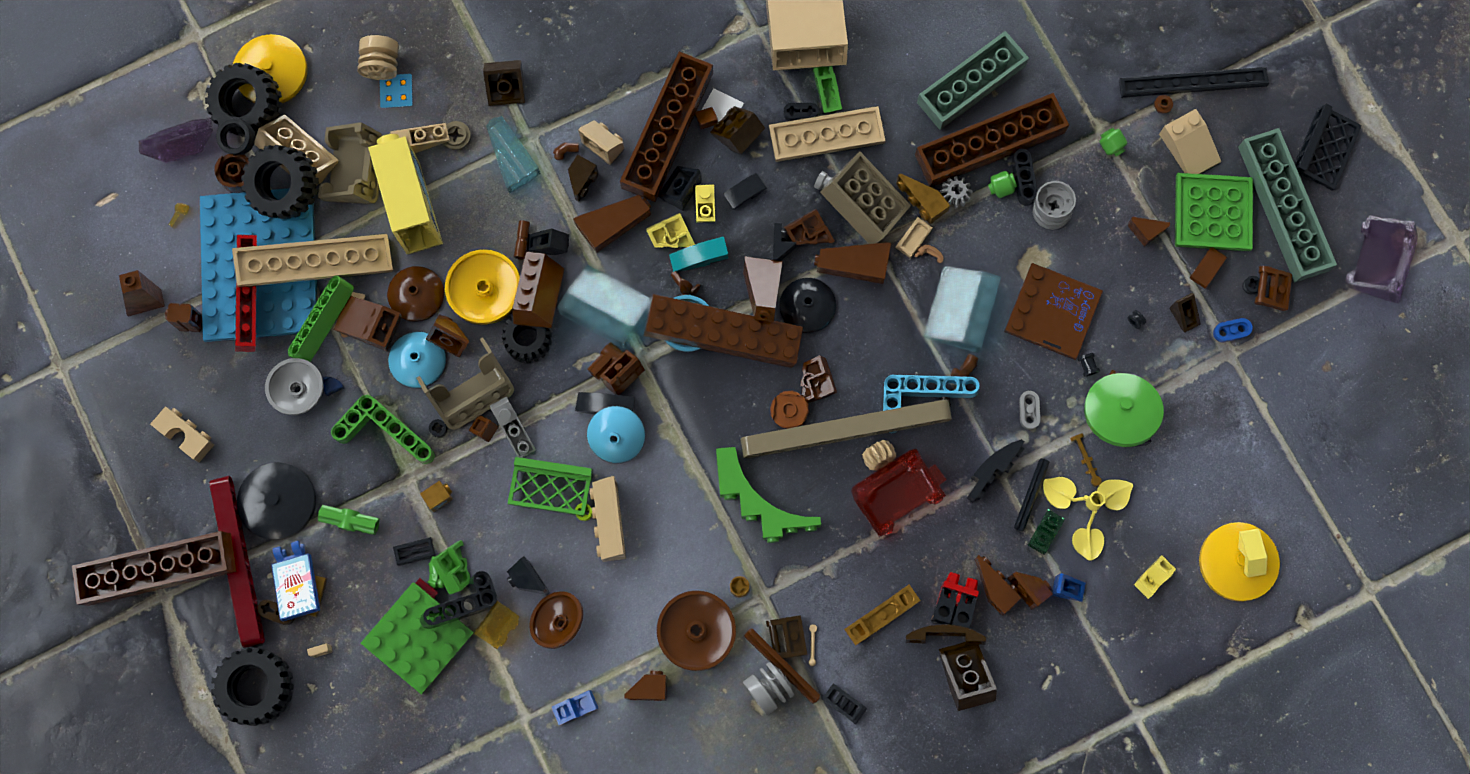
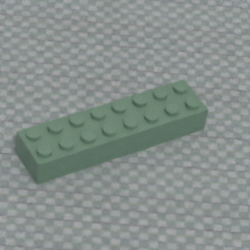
(1287, 205)

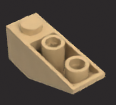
(425, 136)

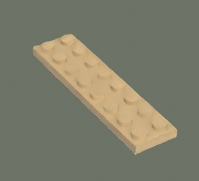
(311, 260)

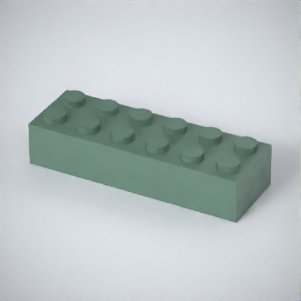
(972, 80)

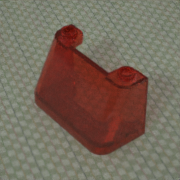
(896, 491)

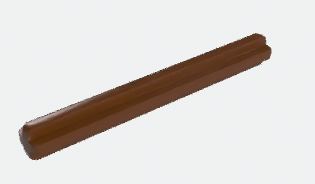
(777, 661)

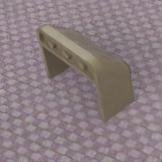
(472, 396)

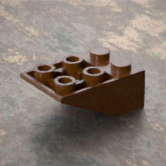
(368, 322)

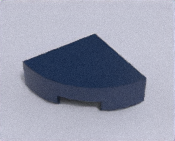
(331, 385)

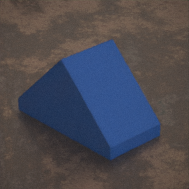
(1068, 587)

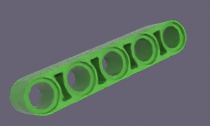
(321, 319)

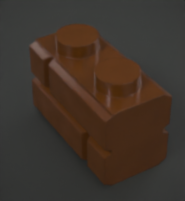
(184, 317)
(622, 373)

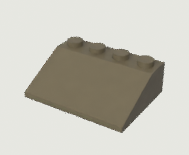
(865, 199)

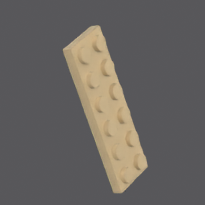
(827, 134)

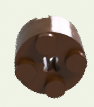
(230, 171)

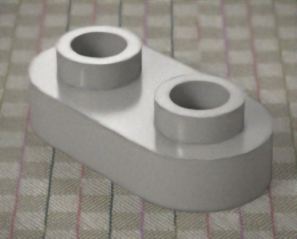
(1031, 411)

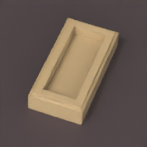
(914, 237)

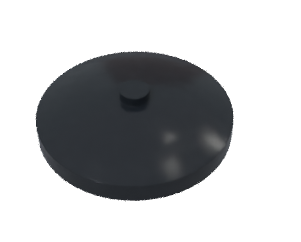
(276, 501)

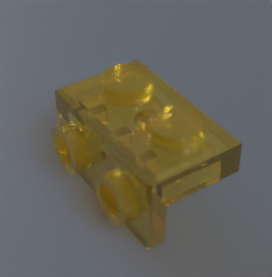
(497, 625)

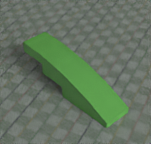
(827, 88)

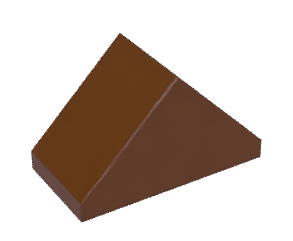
(1147, 229)

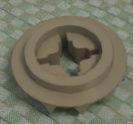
(463, 131)

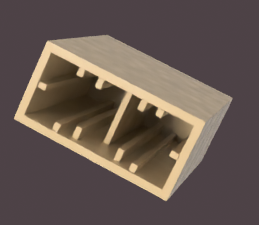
(807, 33)

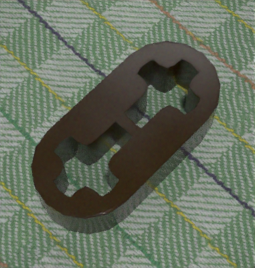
(272, 616)

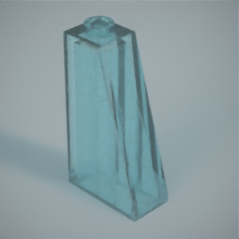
(513, 159)

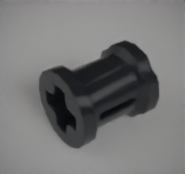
(1088, 364)

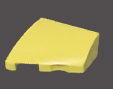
(670, 233)

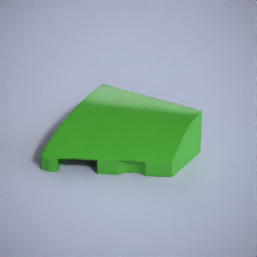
(452, 568)

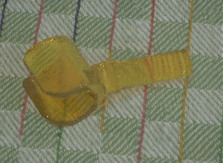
(179, 208)

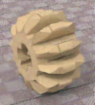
(879, 455)

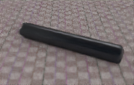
(1031, 494)

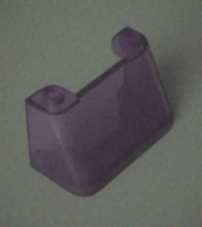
(1384, 258)

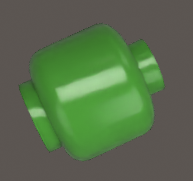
(1113, 142)
(1002, 184)

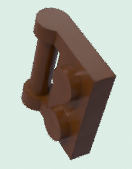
(1279, 288)

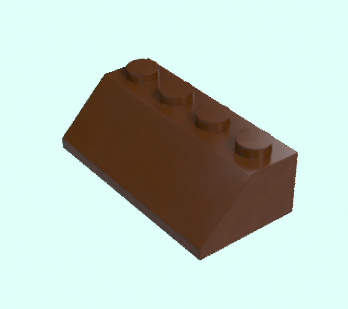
(537, 291)

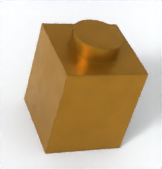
(437, 496)

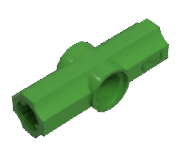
(348, 519)

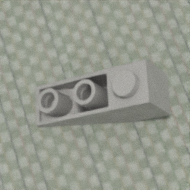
(512, 427)

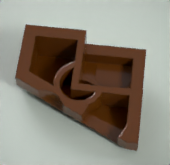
(809, 230)
(817, 380)

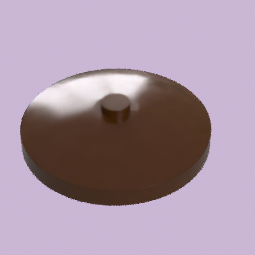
(696, 630)

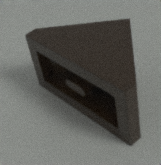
(1186, 312)

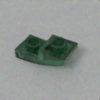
(1046, 531)

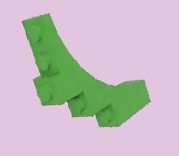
(773, 520)

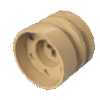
(378, 57)

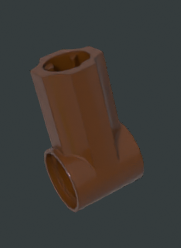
(606, 358)

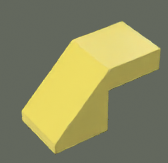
(1254, 551)
(1154, 576)

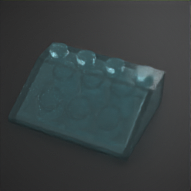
(604, 306)
(962, 308)

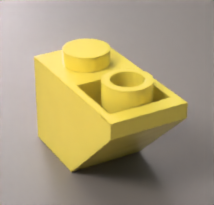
(705, 203)

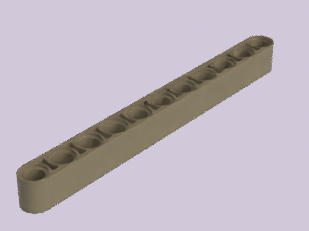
(846, 429)

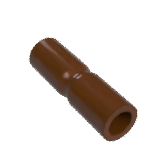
(521, 242)

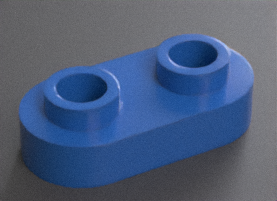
(1231, 330)

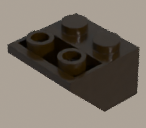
(738, 129)

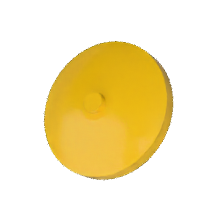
(278, 58)
(482, 286)
(1224, 564)

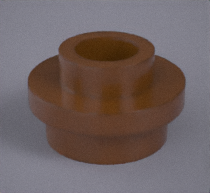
(1159, 107)

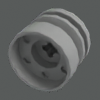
(1055, 195)
(768, 688)

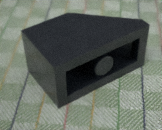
(548, 242)

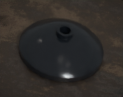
(812, 316)

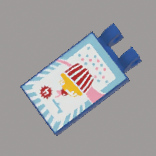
(294, 582)

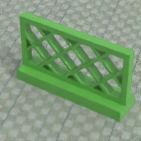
(557, 471)

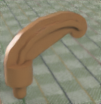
(930, 250)

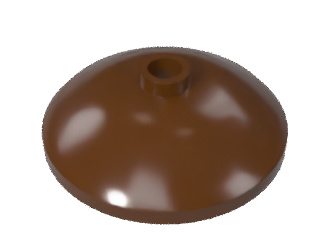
(423, 302)
(548, 620)

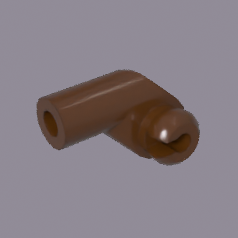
(563, 148)

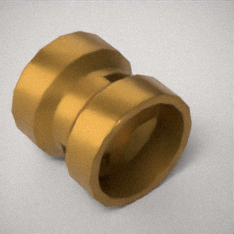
(736, 586)

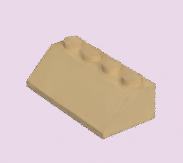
(287, 133)
(609, 521)

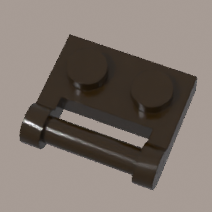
(793, 636)

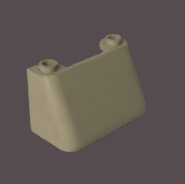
(354, 175)

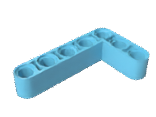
(922, 391)

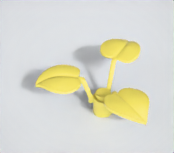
(1113, 493)

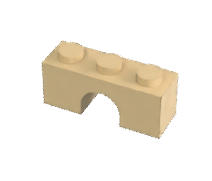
(195, 443)

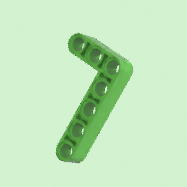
(387, 425)

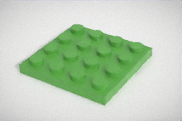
(1214, 212)
(410, 648)

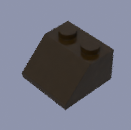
(504, 82)

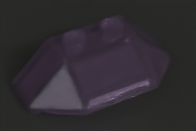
(177, 141)

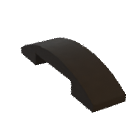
(971, 636)

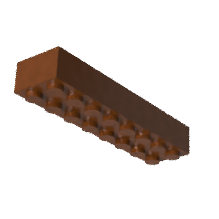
(666, 126)
(991, 139)
(722, 331)
(153, 568)

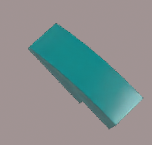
(699, 255)

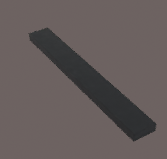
(1193, 82)

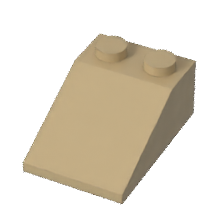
(1191, 143)

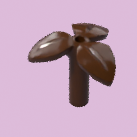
(684, 285)

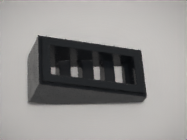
(858, 714)

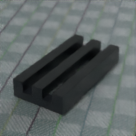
(414, 559)

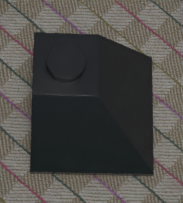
(526, 578)

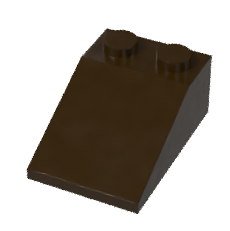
(967, 676)

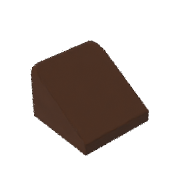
(706, 117)
(483, 428)

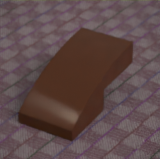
(1208, 267)

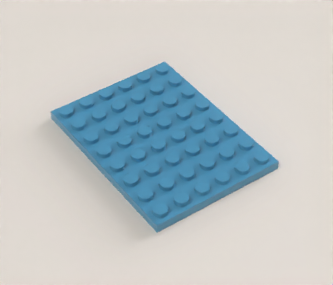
(279, 306)

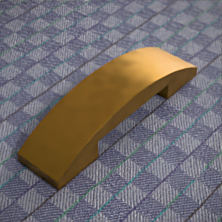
(882, 615)

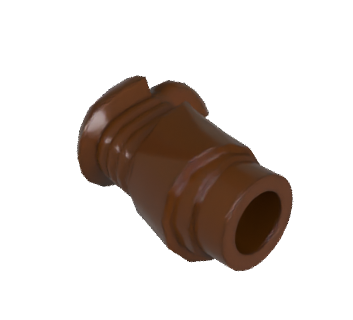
(967, 367)

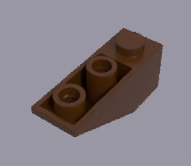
(997, 590)

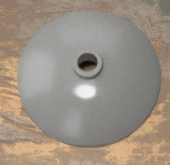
(283, 381)

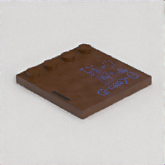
(1053, 311)

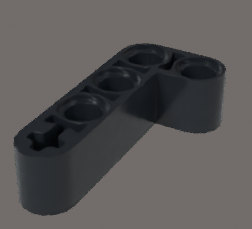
(457, 605)

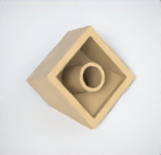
(601, 141)

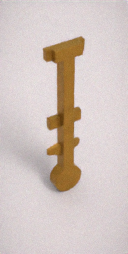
(1096, 480)

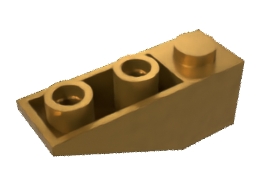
(927, 200)

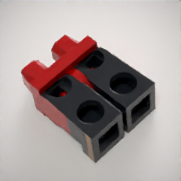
(956, 596)

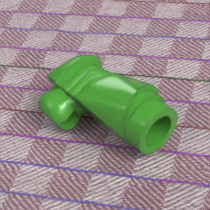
(434, 579)

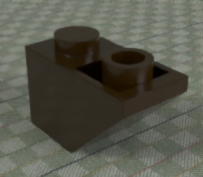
(581, 174)

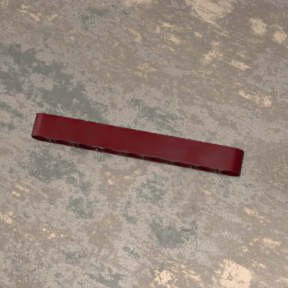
(241, 581)

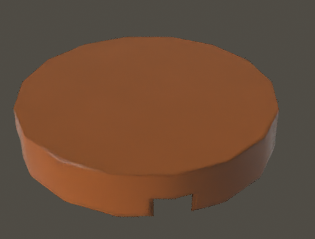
(789, 409)

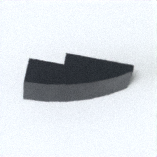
(594, 402)

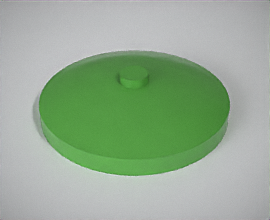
(1123, 410)

